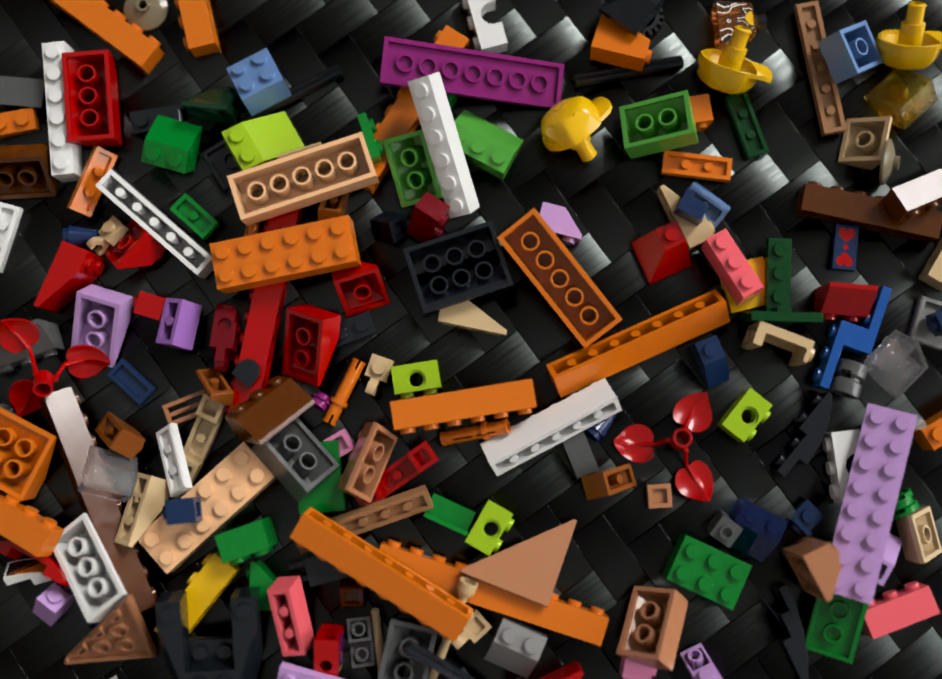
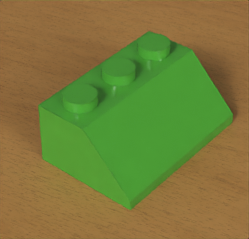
(658, 124)
(487, 144)
(411, 167)

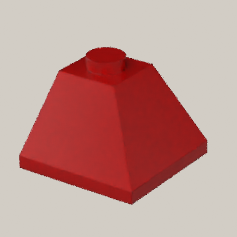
(135, 248)
(662, 252)
(360, 288)

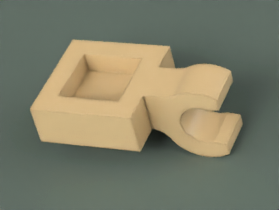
(110, 233)
(377, 370)
(474, 629)

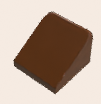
(351, 593)

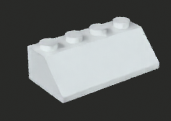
(89, 570)

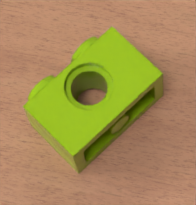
(402, 378)
(732, 419)
(490, 513)

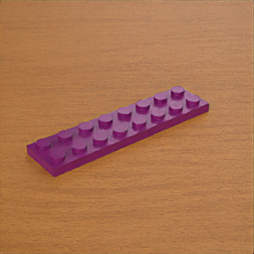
(473, 72)

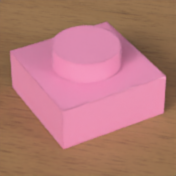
(345, 442)

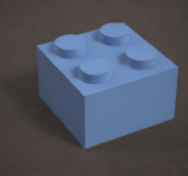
(850, 52)
(258, 82)

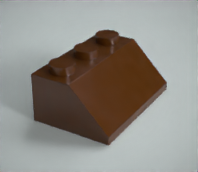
(26, 172)
(268, 410)

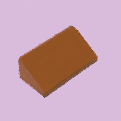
(215, 386)

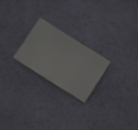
(22, 92)

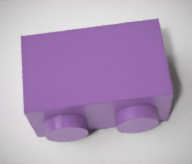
(178, 324)

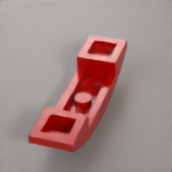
(403, 471)
(53, 567)

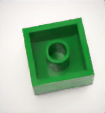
(245, 540)

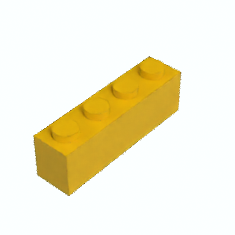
(207, 587)

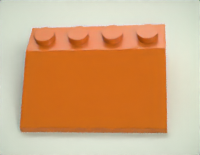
(23, 456)

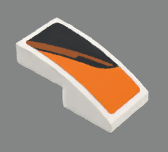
(23, 570)

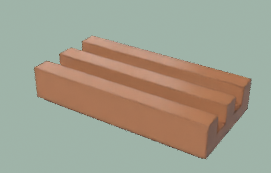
(169, 415)

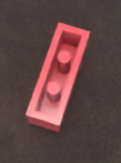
(731, 267)
(899, 609)
(291, 615)

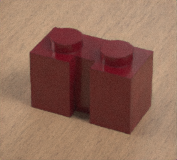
(428, 218)

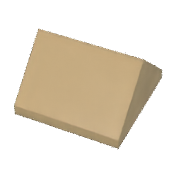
(864, 141)
(919, 536)

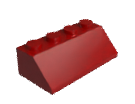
(91, 98)

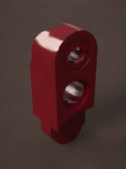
(225, 336)

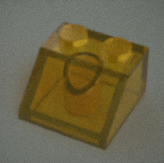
(902, 96)

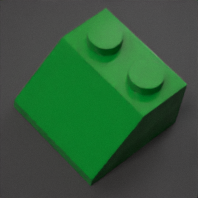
(172, 144)

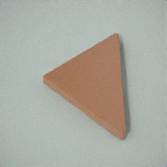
(527, 567)
(117, 637)

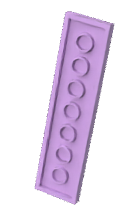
(871, 499)

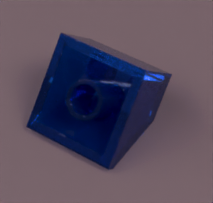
(760, 529)

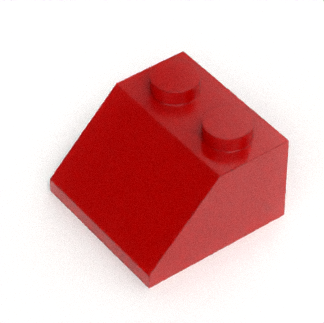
(844, 301)

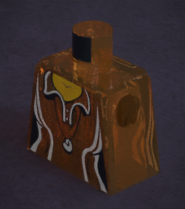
(730, 14)

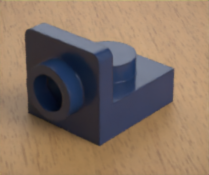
(804, 518)

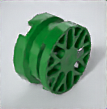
(905, 504)

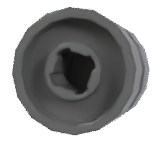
(846, 386)

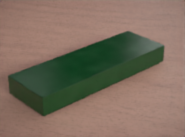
(746, 125)

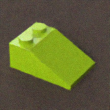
(261, 140)

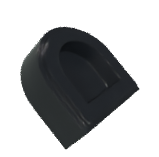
(248, 372)

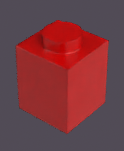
(149, 305)

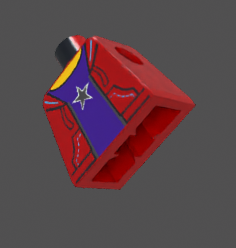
(329, 649)

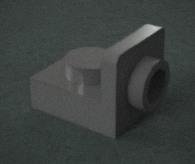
(724, 528)

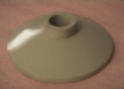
(149, 17)
(888, 161)

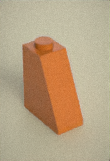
(619, 47)

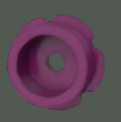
(321, 401)

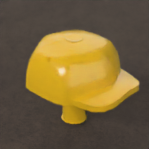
(910, 45)
(728, 68)
(572, 123)

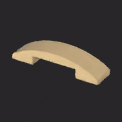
(203, 434)

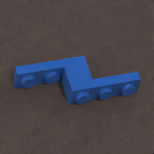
(850, 338)

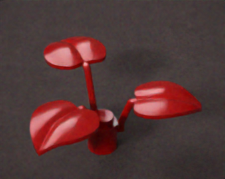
(25, 394)
(693, 413)

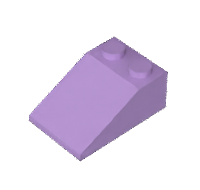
(101, 319)

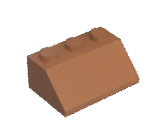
(367, 462)
(815, 566)
(653, 627)

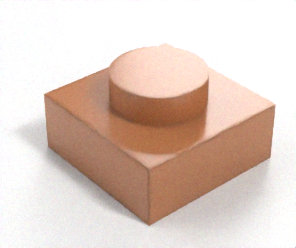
(659, 495)

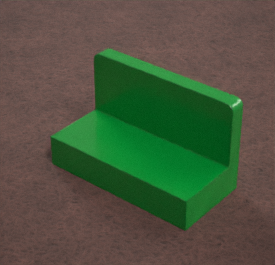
(450, 514)

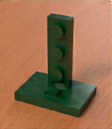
(778, 288)

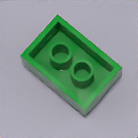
(706, 571)

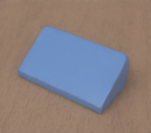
(716, 207)

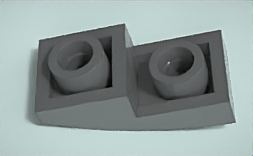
(580, 455)
(361, 642)

